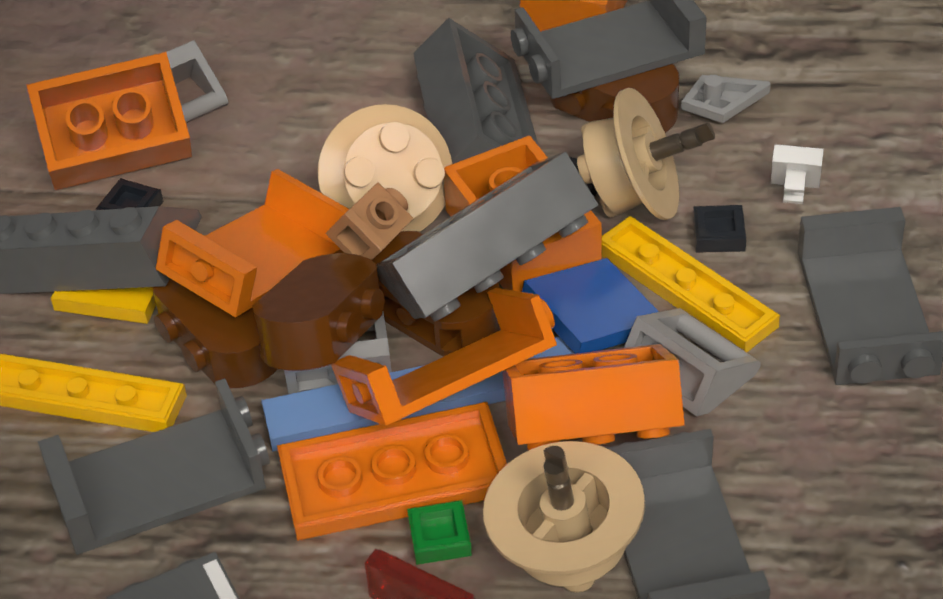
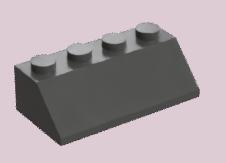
(471, 92)
(486, 237)
(85, 249)

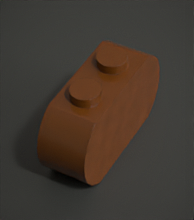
(657, 86)
(318, 311)
(460, 328)
(211, 337)

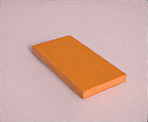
(384, 470)

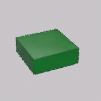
(439, 532)

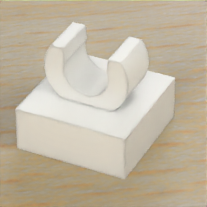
(796, 169)

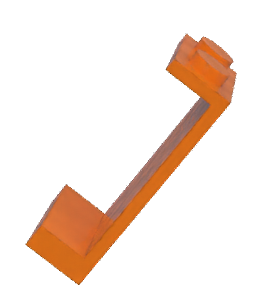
(254, 251)
(524, 332)

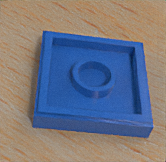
(591, 304)

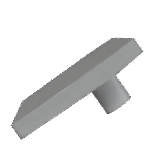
(723, 97)

